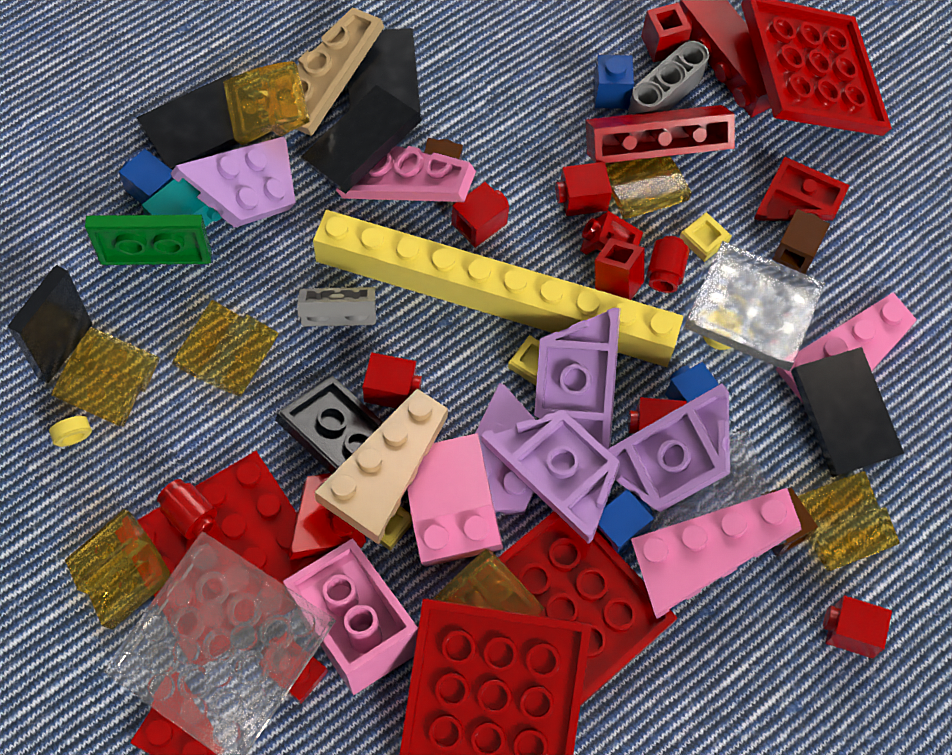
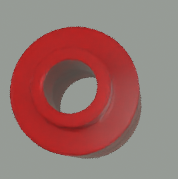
(668, 264)
(187, 509)

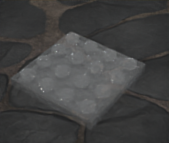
(219, 647)

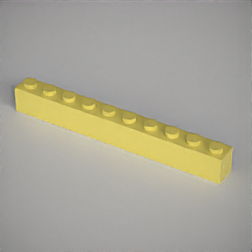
(489, 284)

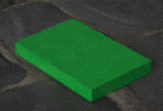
(149, 239)

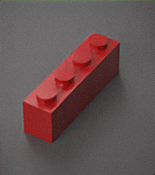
(729, 49)
(660, 134)

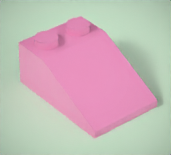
(453, 503)
(371, 625)

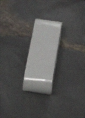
(670, 79)

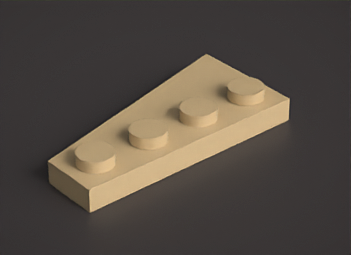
(333, 63)
(374, 478)

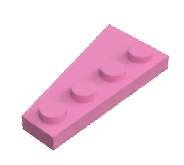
(414, 177)
(874, 330)
(699, 551)

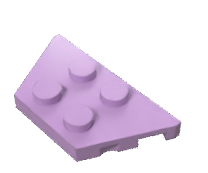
(244, 181)
(580, 373)
(678, 451)
(560, 466)
(507, 489)

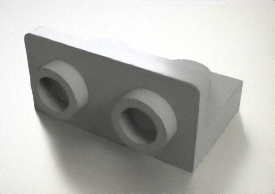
(337, 306)

